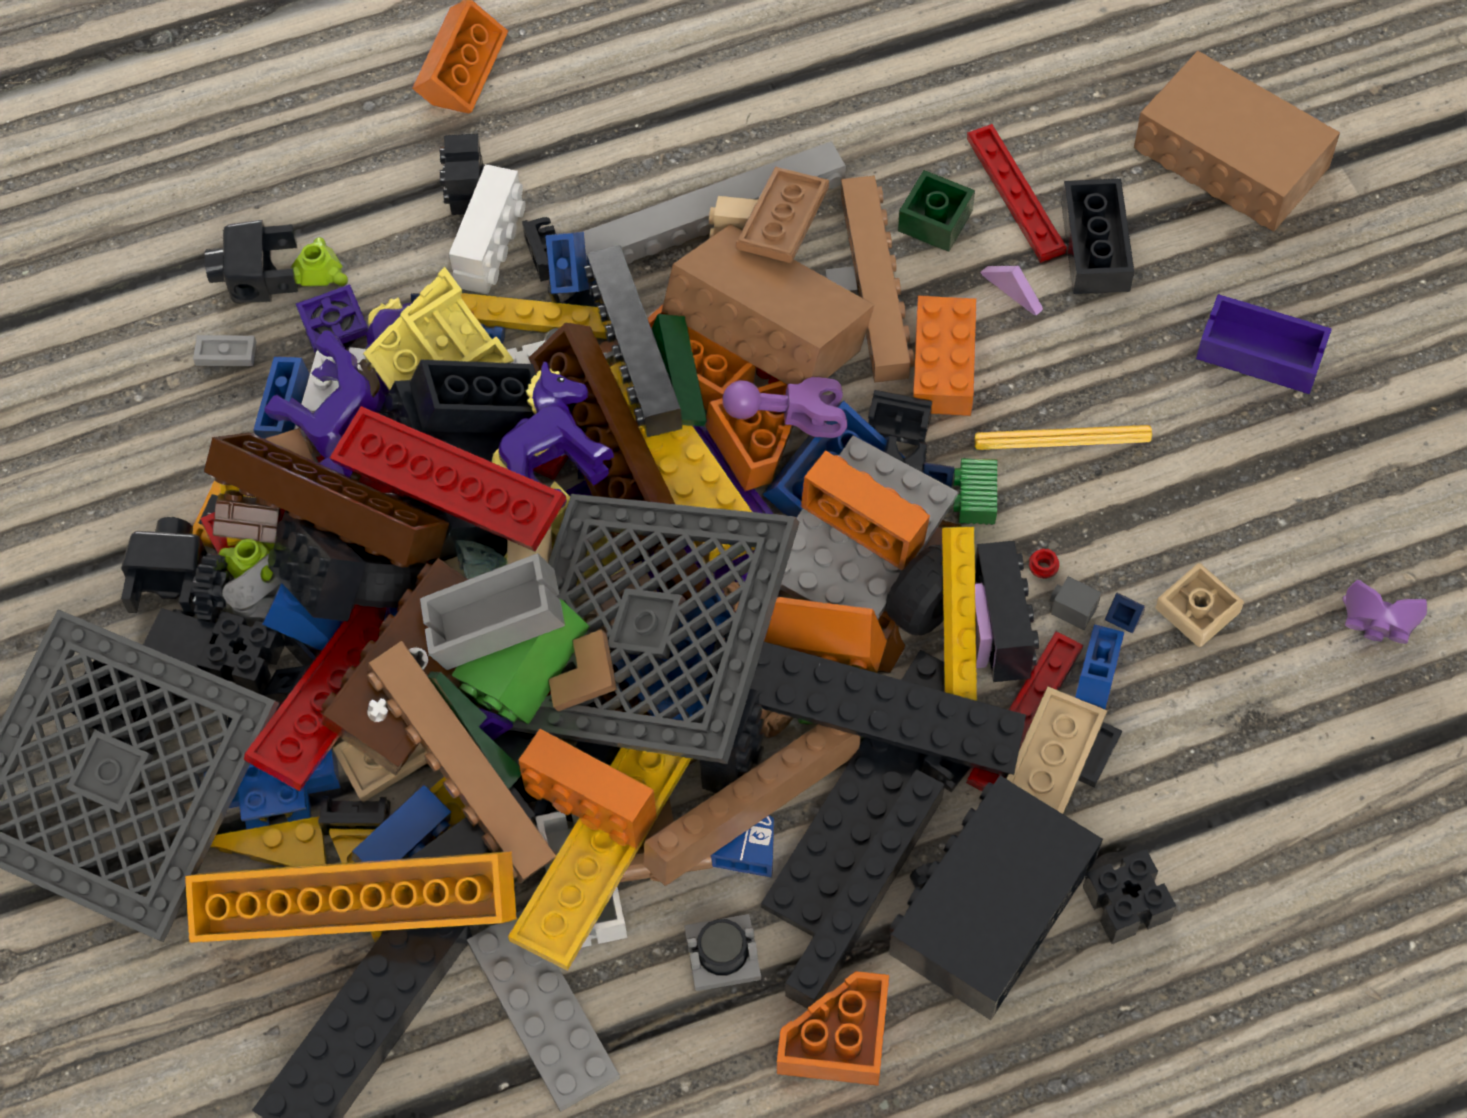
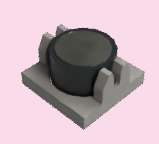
(722, 950)

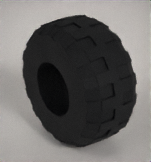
(384, 582)
(917, 593)

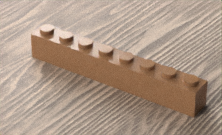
(875, 278)
(459, 760)
(747, 801)

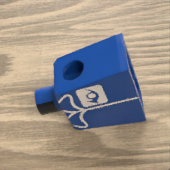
(749, 851)

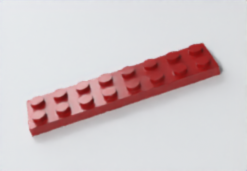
(448, 478)
(294, 737)

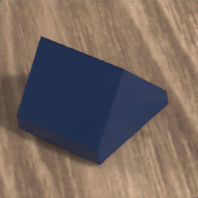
(940, 473)
(1125, 613)

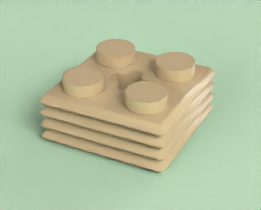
(1198, 588)

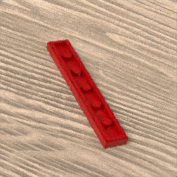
(1016, 193)
(1049, 672)

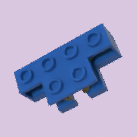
(266, 796)

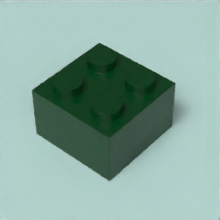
(936, 210)

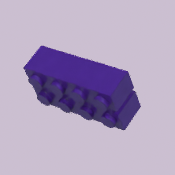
(1263, 343)

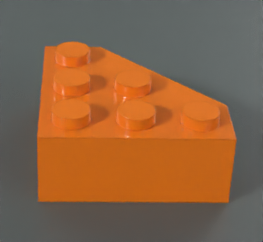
(750, 444)
(839, 1033)

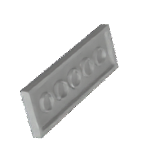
(544, 1016)

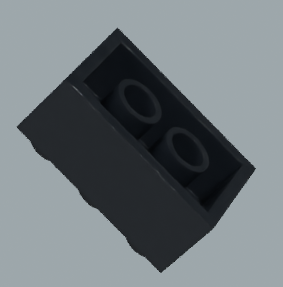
(112, 702)

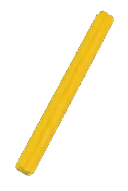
(1063, 437)

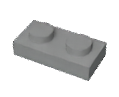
(224, 350)

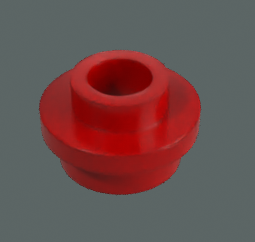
(1044, 556)

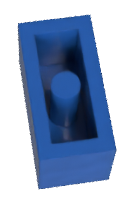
(566, 262)

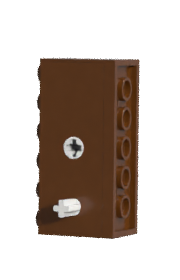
(360, 711)

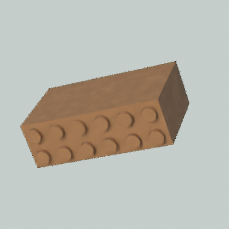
(1235, 140)
(767, 309)

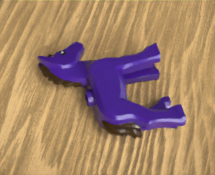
(329, 422)

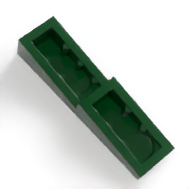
(676, 352)
(471, 718)

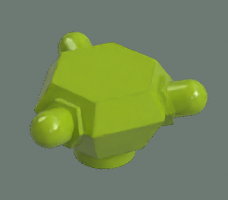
(318, 266)
(245, 556)

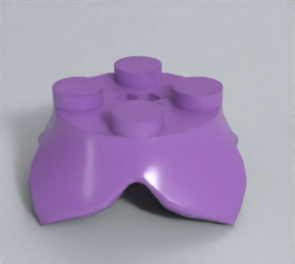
(1379, 618)

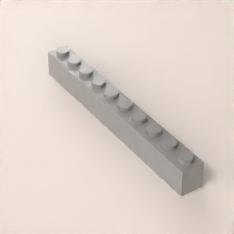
(688, 215)

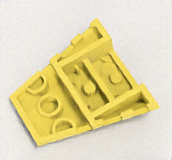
(433, 329)

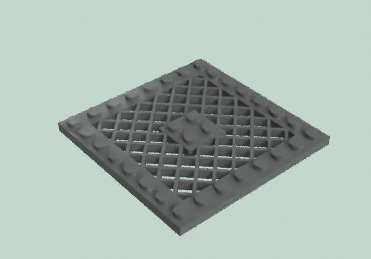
(649, 620)
(113, 771)

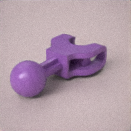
(802, 405)

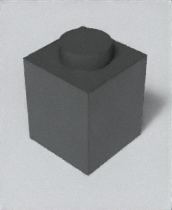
(1075, 602)

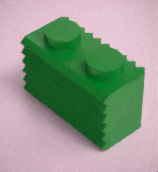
(976, 491)

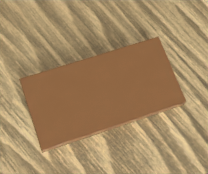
(782, 214)

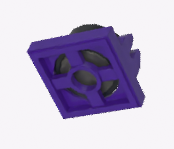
(334, 312)

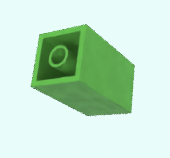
(519, 675)

